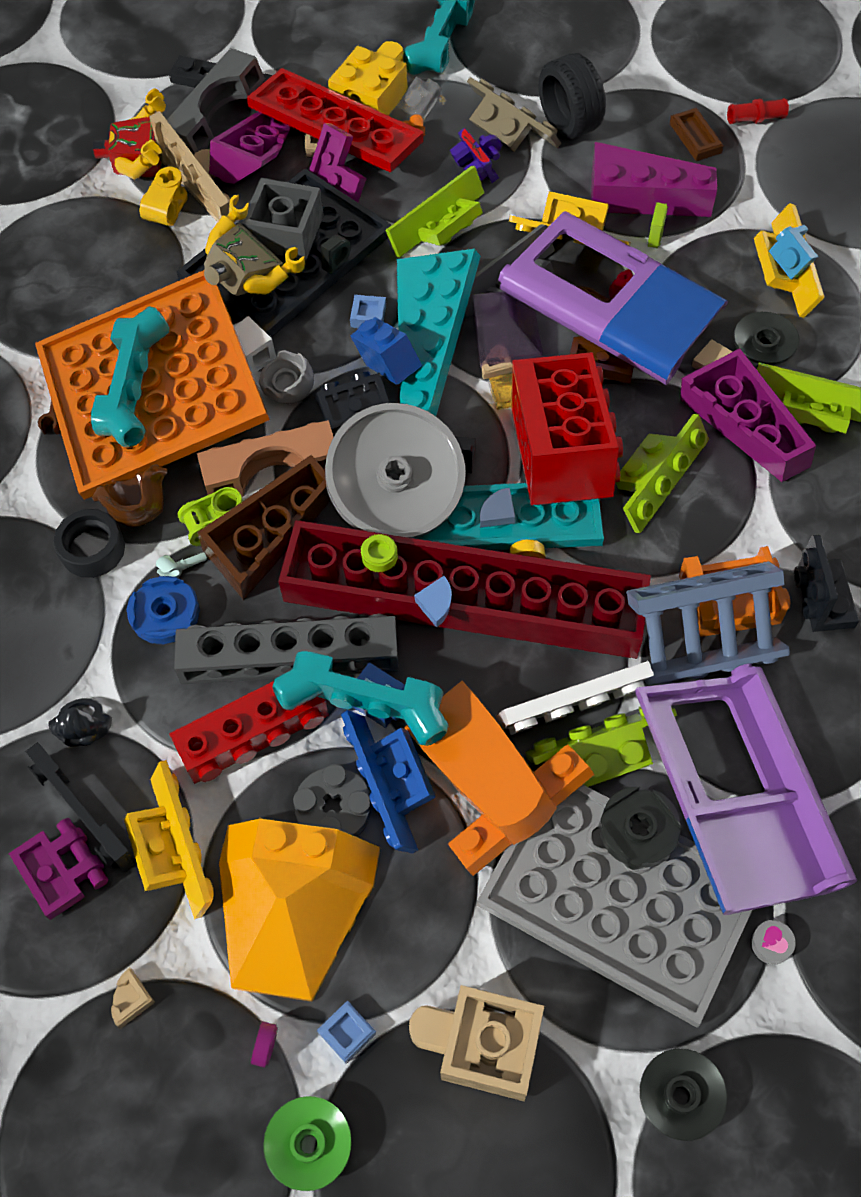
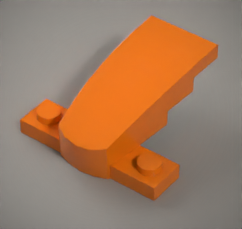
(497, 779)

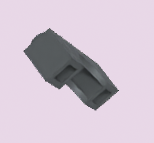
(230, 79)

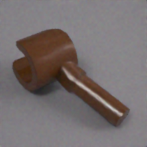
(49, 419)

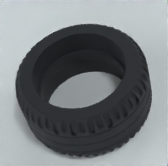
(572, 95)

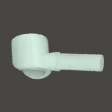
(169, 567)

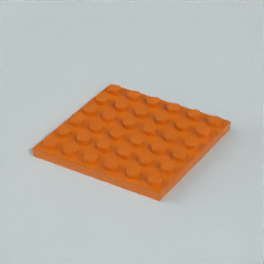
(190, 395)

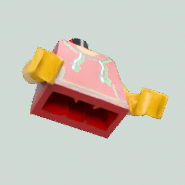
(133, 142)

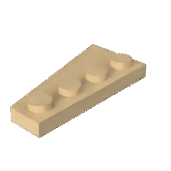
(194, 176)

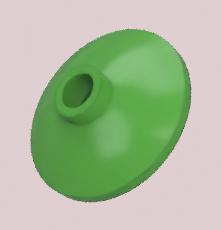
(284, 1141)

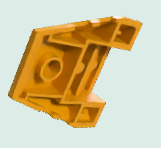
(290, 902)

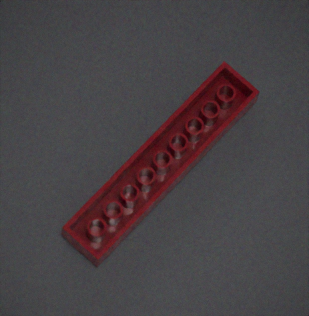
(489, 589)

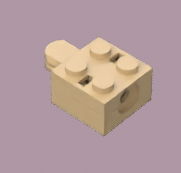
(481, 1045)

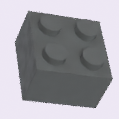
(284, 216)

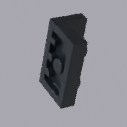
(345, 400)

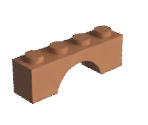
(239, 462)

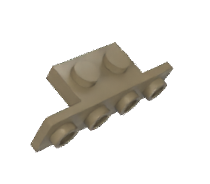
(501, 118)

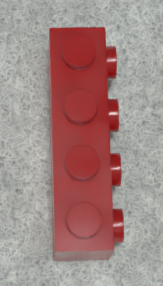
(240, 731)

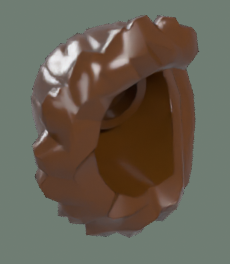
(136, 499)

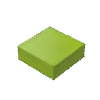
(657, 225)

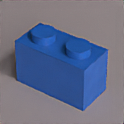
(386, 350)

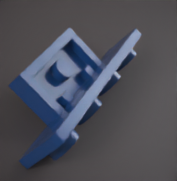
(393, 775)

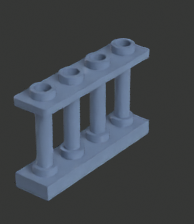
(687, 596)

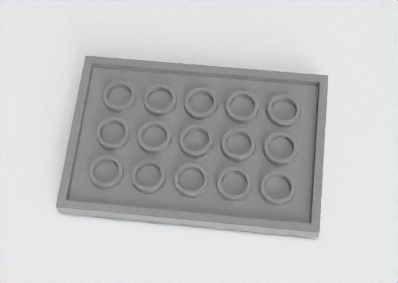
(640, 927)

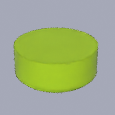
(379, 553)

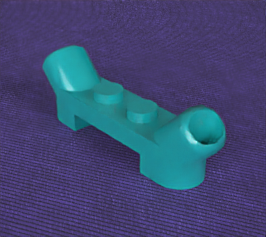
(434, 51)
(114, 412)
(314, 677)

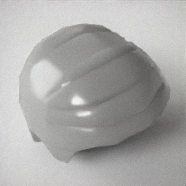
(287, 378)

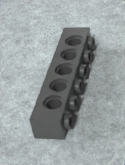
(268, 661)

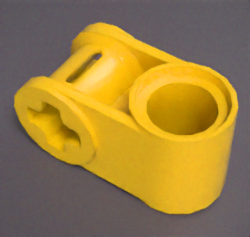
(164, 197)

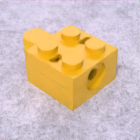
(373, 77)

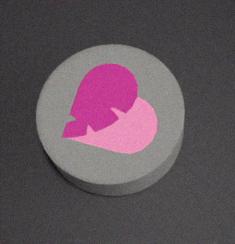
(773, 942)

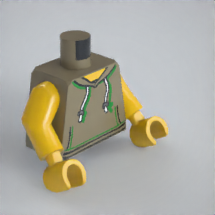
(242, 260)

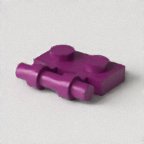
(48, 876)

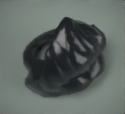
(78, 727)

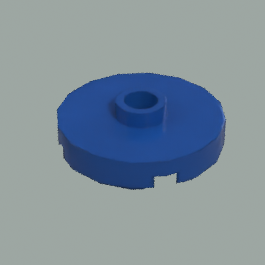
(160, 595)

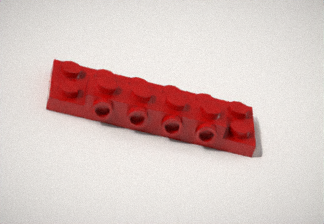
(309, 105)

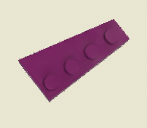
(637, 180)
(749, 414)

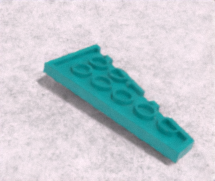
(431, 312)

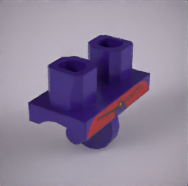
(481, 154)

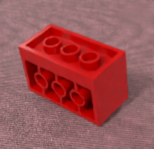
(565, 428)

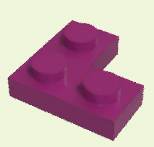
(330, 160)

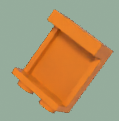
(743, 603)

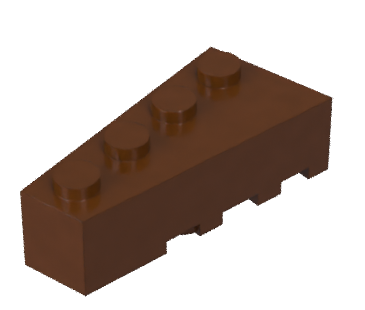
(259, 529)

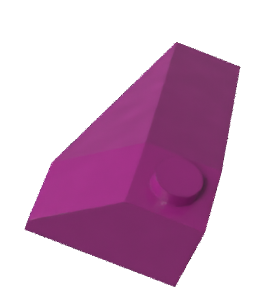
(246, 147)

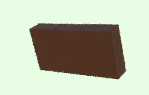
(696, 134)

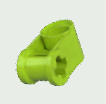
(207, 510)

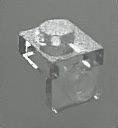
(421, 97)

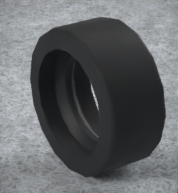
(81, 522)

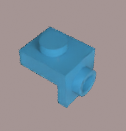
(793, 251)

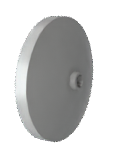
(400, 442)

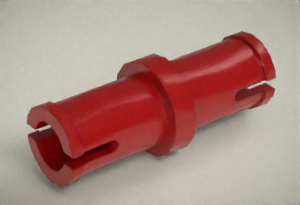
(757, 111)

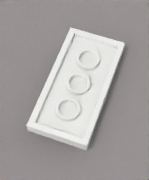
(584, 695)

